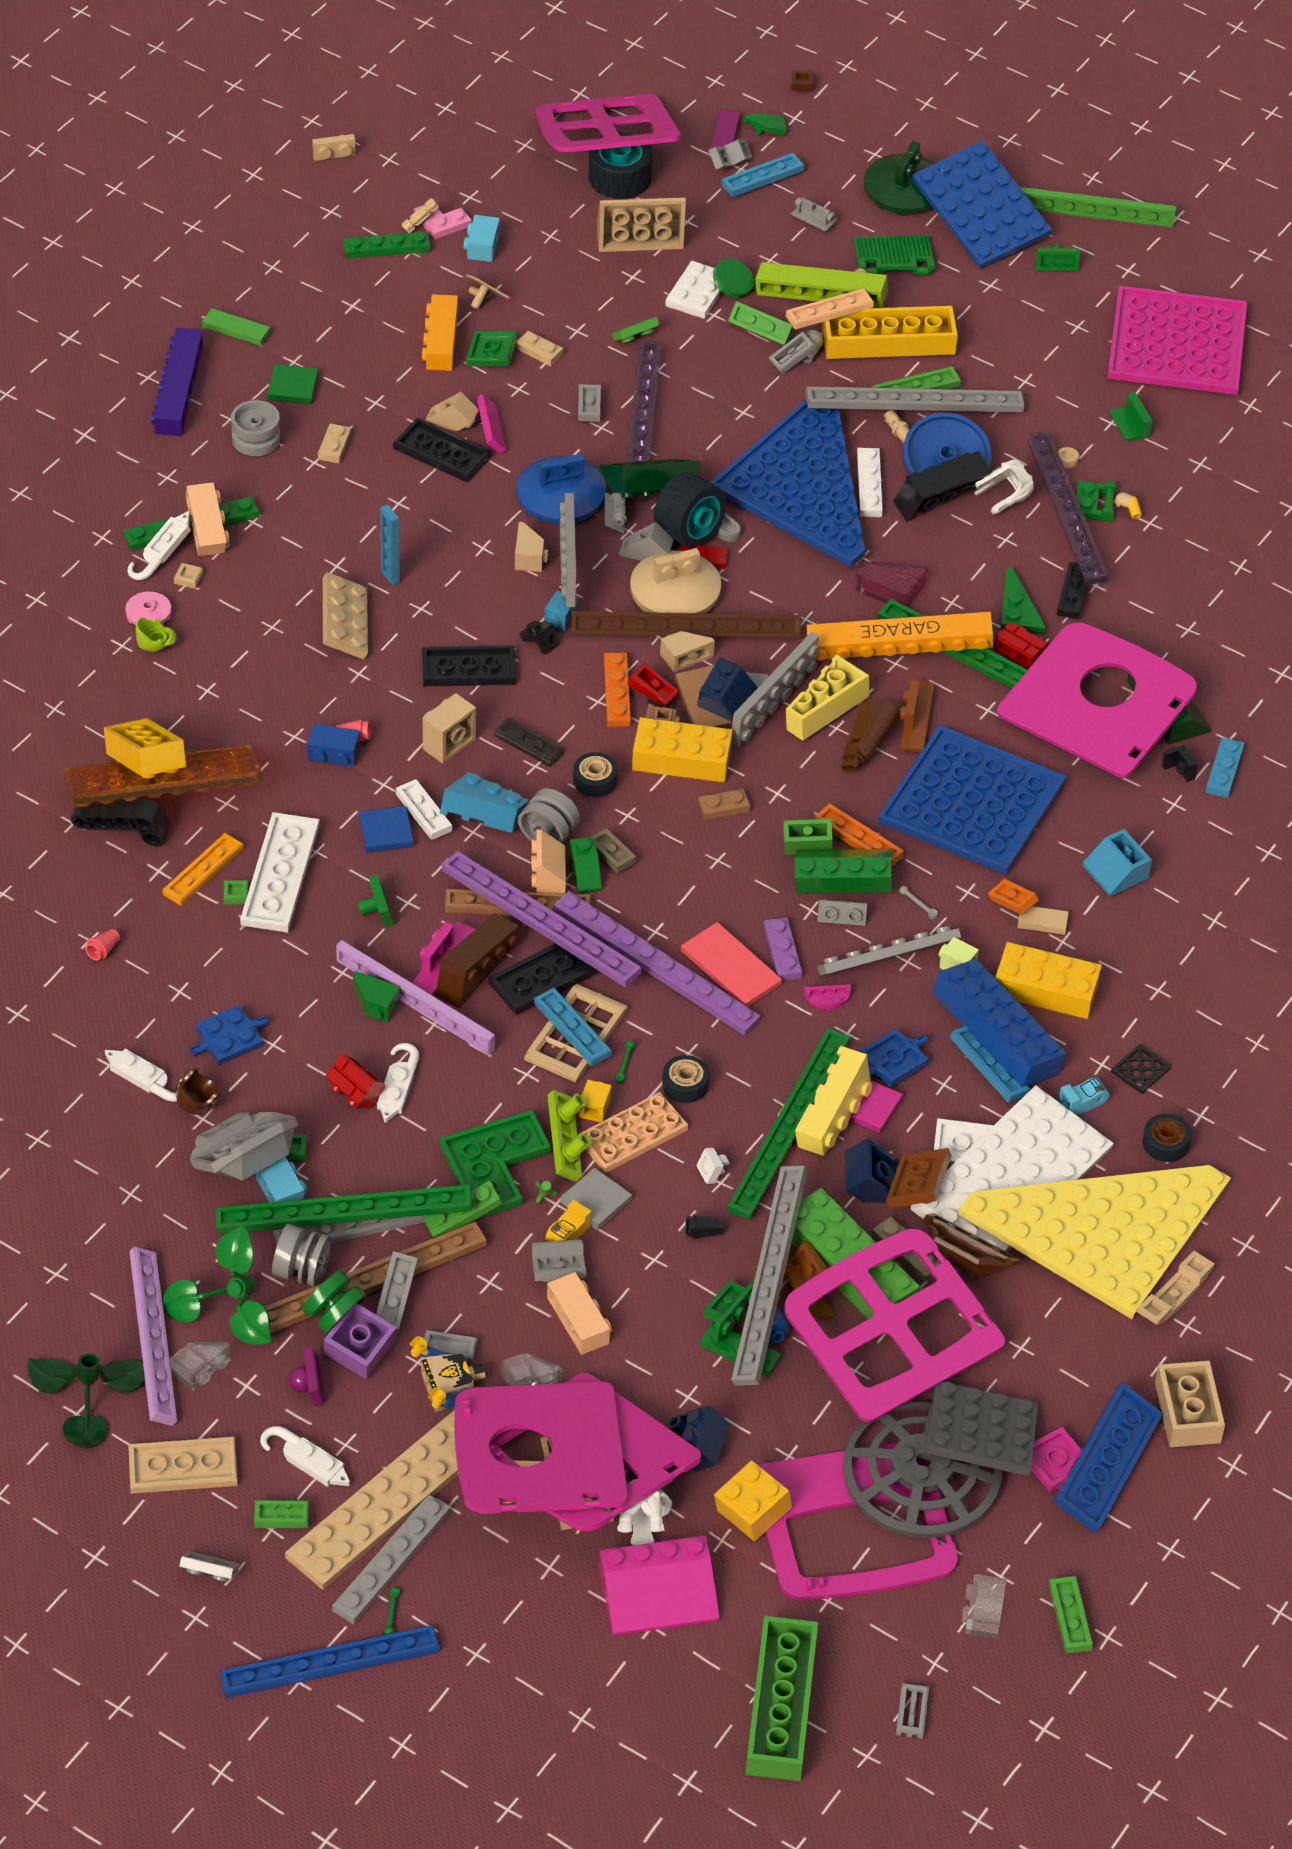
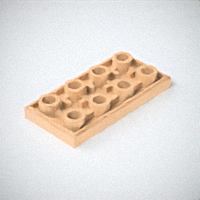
(634, 1132)

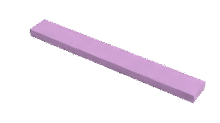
(419, 999)
(153, 1336)

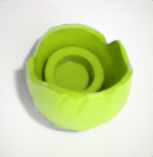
(153, 635)

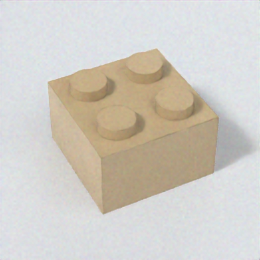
(449, 728)

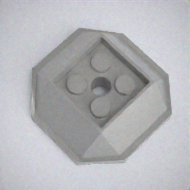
(244, 1144)

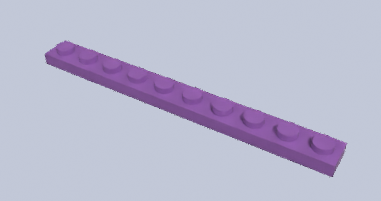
(541, 919)
(657, 963)

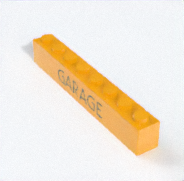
(903, 635)

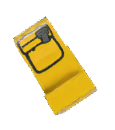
(571, 1224)

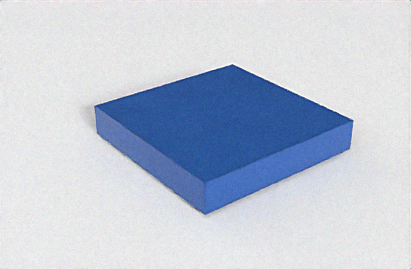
(386, 829)

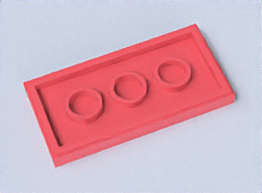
(731, 965)

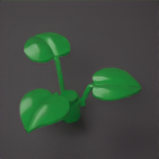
(252, 1320)

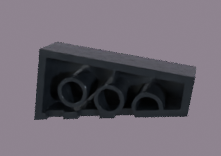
(940, 484)

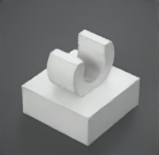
(711, 1165)

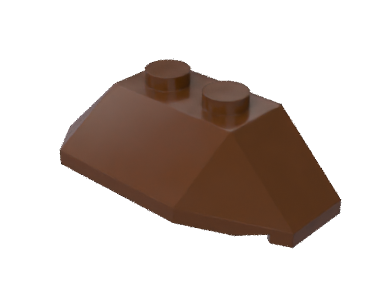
(967, 1249)

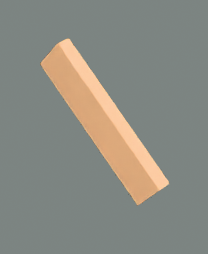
(829, 308)

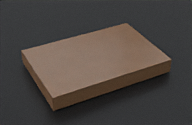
(689, 685)

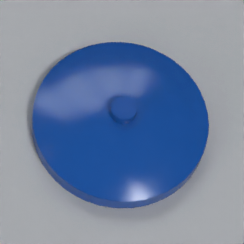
(942, 438)

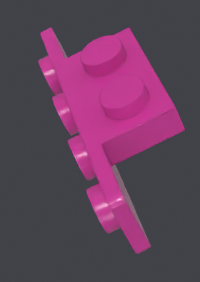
(431, 955)

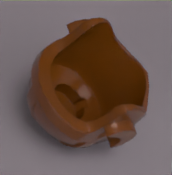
(196, 1093)

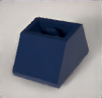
(703, 1430)

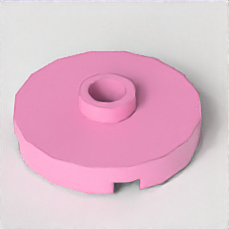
(148, 605)

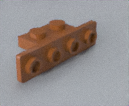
(916, 715)
(803, 1267)

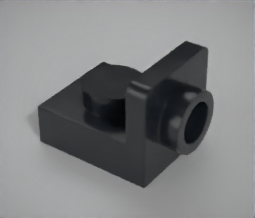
(1182, 760)

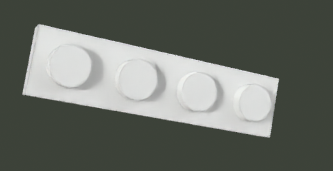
(869, 482)

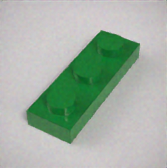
(729, 1346)

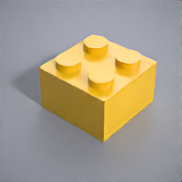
(753, 1500)

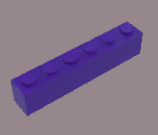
(178, 382)

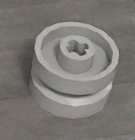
(255, 428)
(549, 812)

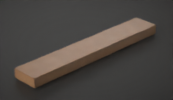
(470, 902)

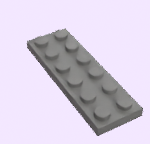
(567, 550)
(775, 690)

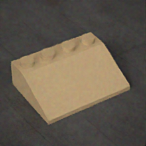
(641, 224)

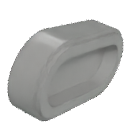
(729, 530)

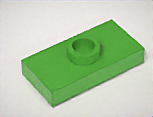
(281, 1514)

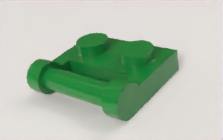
(1087, 496)

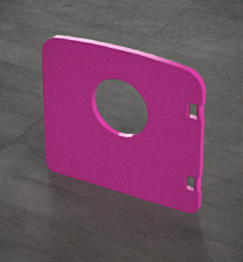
(1053, 708)
(584, 1441)

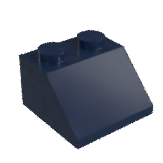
(725, 689)
(869, 1171)

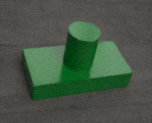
(1057, 259)
(377, 902)

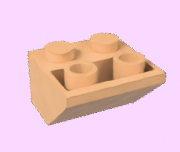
(548, 864)

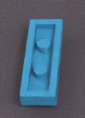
(1224, 767)

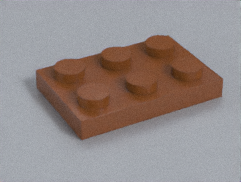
(918, 1178)

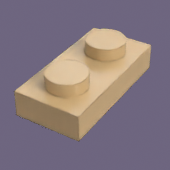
(333, 147)
(539, 348)
(334, 443)

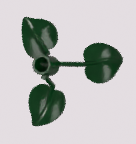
(52, 1374)

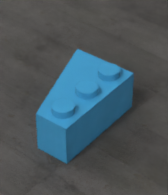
(483, 801)

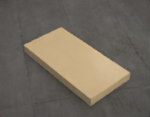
(182, 1465)

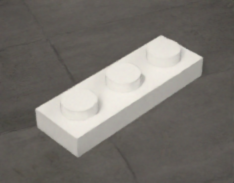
(423, 809)

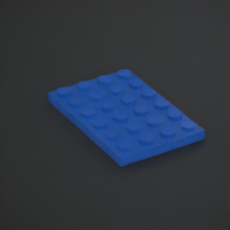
(981, 204)

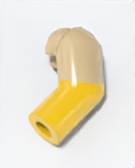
(1129, 501)

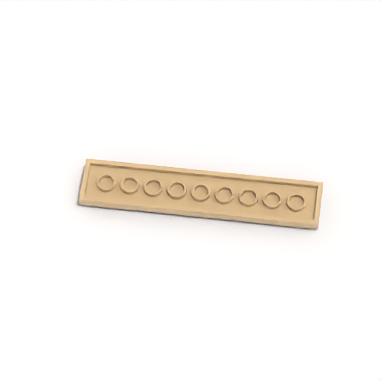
(377, 1507)

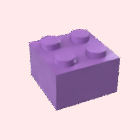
(359, 1340)

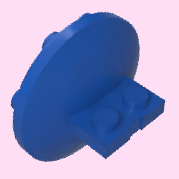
(548, 479)

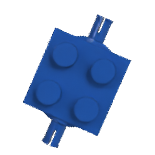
(229, 1035)
(895, 1057)

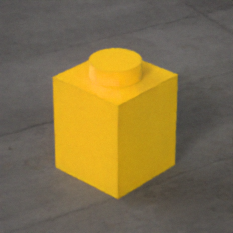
(598, 1100)

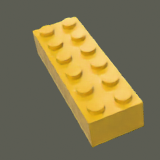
(891, 333)

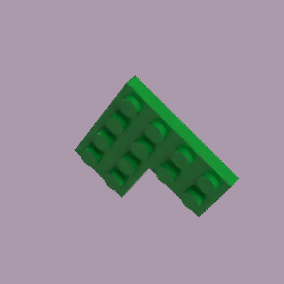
(487, 1150)

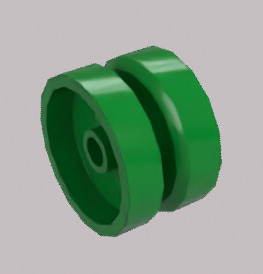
(332, 1300)

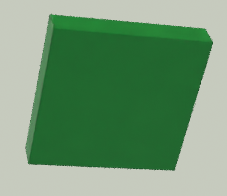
(492, 348)
(293, 384)

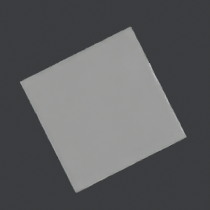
(599, 1195)

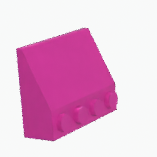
(658, 1585)

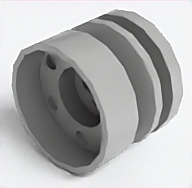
(306, 1257)

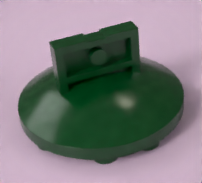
(891, 185)

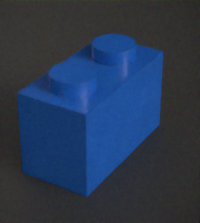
(333, 745)

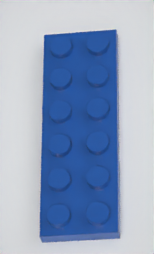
(1107, 1457)

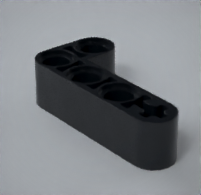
(136, 815)

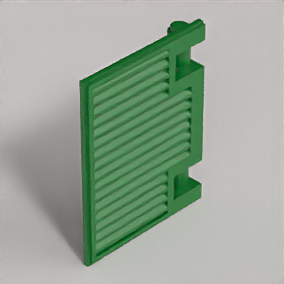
(894, 253)

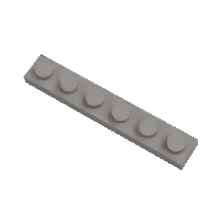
(879, 952)
(391, 1559)

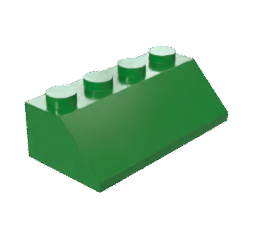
(843, 871)

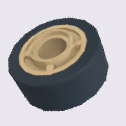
(595, 774)
(685, 1079)

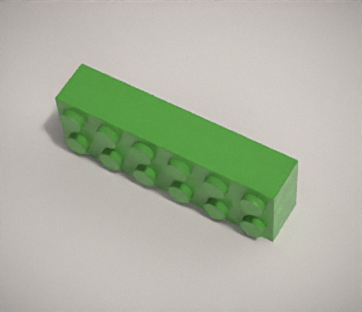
(838, 1237)
(782, 1698)

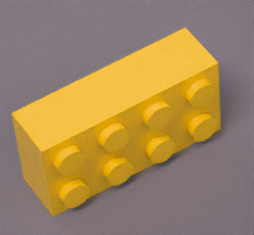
(145, 747)
(682, 749)
(1049, 979)

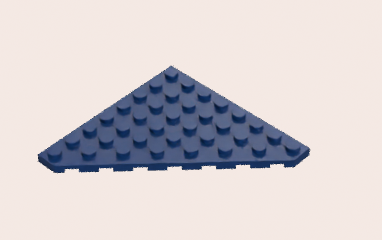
(801, 483)

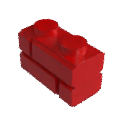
(1019, 645)
(355, 1081)

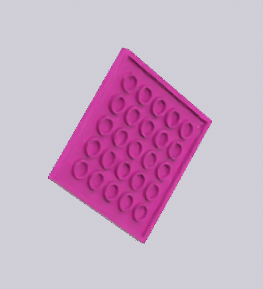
(1177, 340)

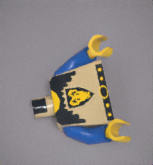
(444, 1373)

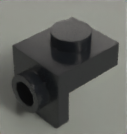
(542, 634)

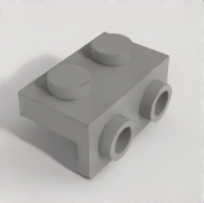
(557, 1260)

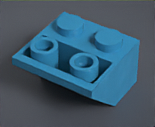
(1118, 863)

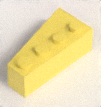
(835, 1102)

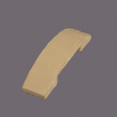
(1177, 1290)

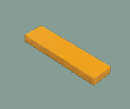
(203, 869)

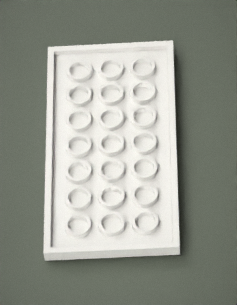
(1028, 1146)

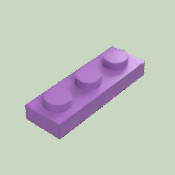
(782, 949)

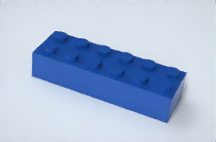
(999, 1023)

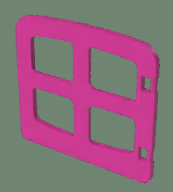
(649, 104)
(892, 1320)

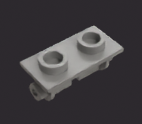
(818, 217)
(615, 512)
(842, 912)

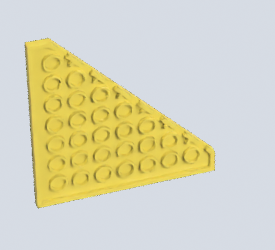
(1102, 1231)

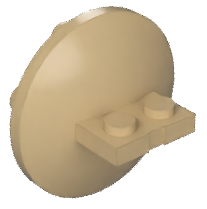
(675, 583)

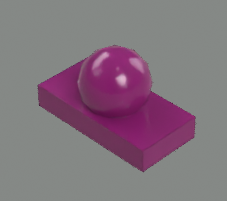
(309, 1377)

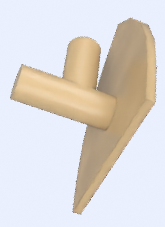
(480, 293)

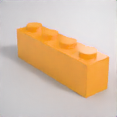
(441, 332)

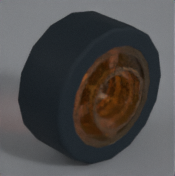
(1167, 1137)

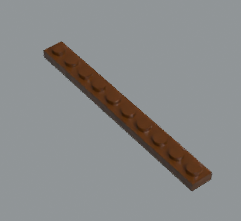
(696, 623)

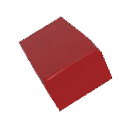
(652, 685)

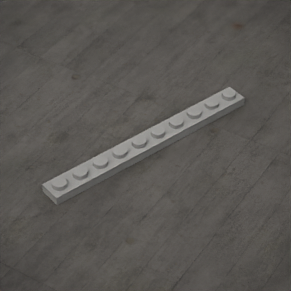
(914, 399)
(769, 1276)

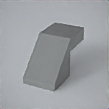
(730, 154)

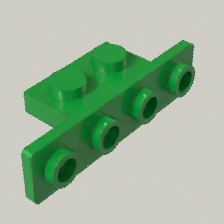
(728, 1308)

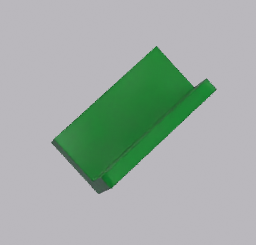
(1132, 419)

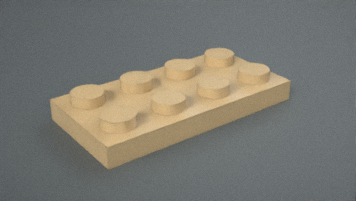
(345, 615)

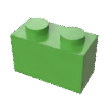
(807, 835)

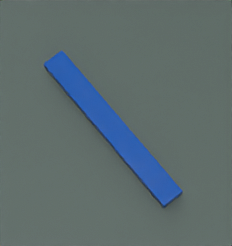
(329, 1661)

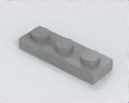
(396, 1288)

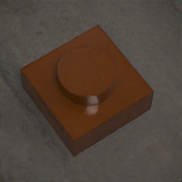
(802, 80)

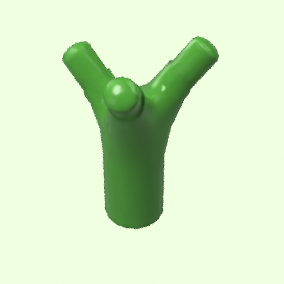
(544, 1190)

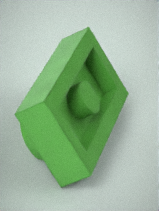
(643, 327)

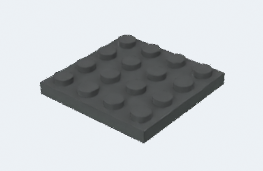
(982, 1428)

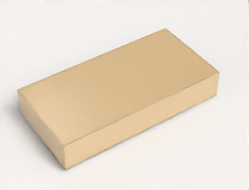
(1044, 920)

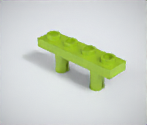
(566, 1143)

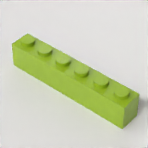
(817, 283)

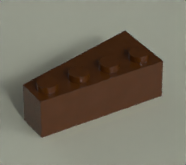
(474, 959)

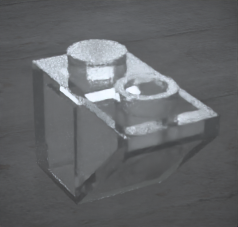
(199, 1361)
(529, 1370)

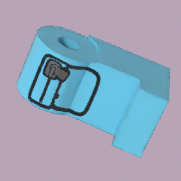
(1083, 1096)

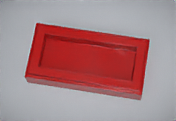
(714, 555)

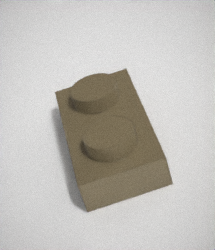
(613, 851)

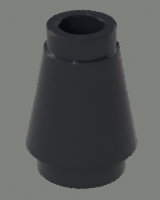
(702, 1226)

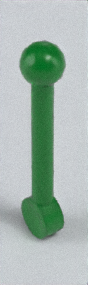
(620, 1077)
(394, 1594)

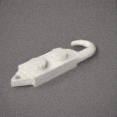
(162, 545)
(140, 1073)
(398, 1083)
(308, 1457)

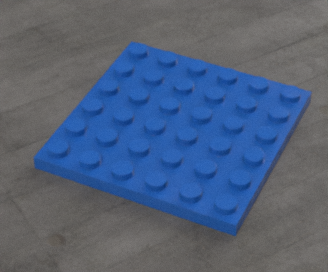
(972, 799)

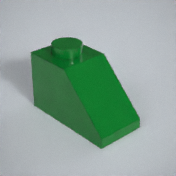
(585, 865)
(376, 996)

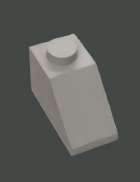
(646, 542)

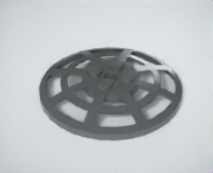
(915, 1477)

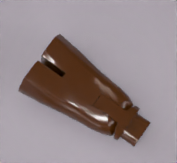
(870, 726)

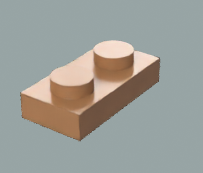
(723, 804)

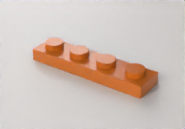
(617, 690)
(856, 833)

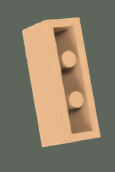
(206, 519)
(579, 1313)

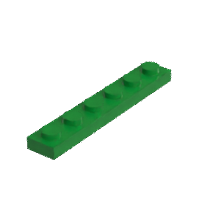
(234, 513)

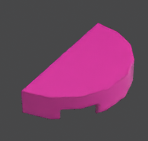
(828, 996)

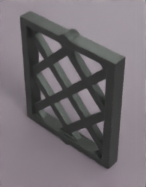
(1152, 1057)

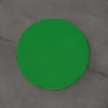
(733, 278)

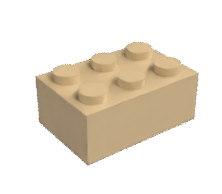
(1189, 1404)

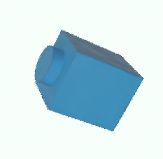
(558, 613)

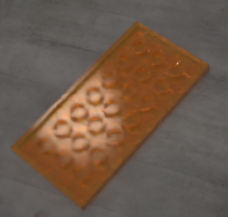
(202, 771)

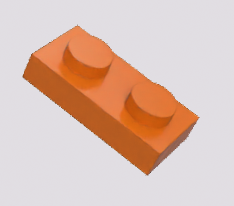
(1013, 896)

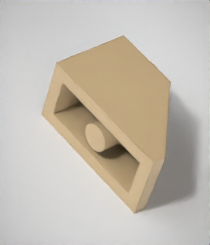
(453, 413)
(529, 550)
(685, 649)

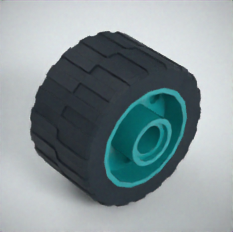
(620, 170)
(690, 509)

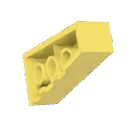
(827, 698)

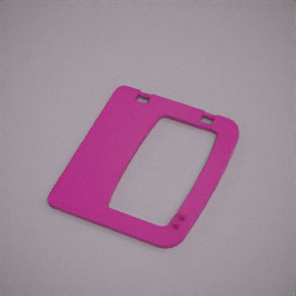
(646, 1451)
(819, 1485)

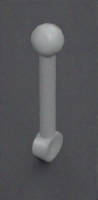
(932, 913)

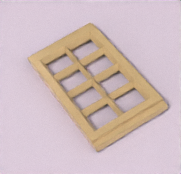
(555, 1065)

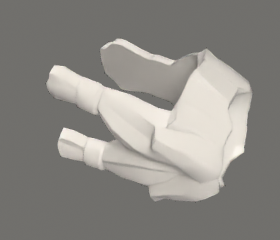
(1017, 476)
(645, 1517)

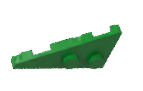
(1018, 606)

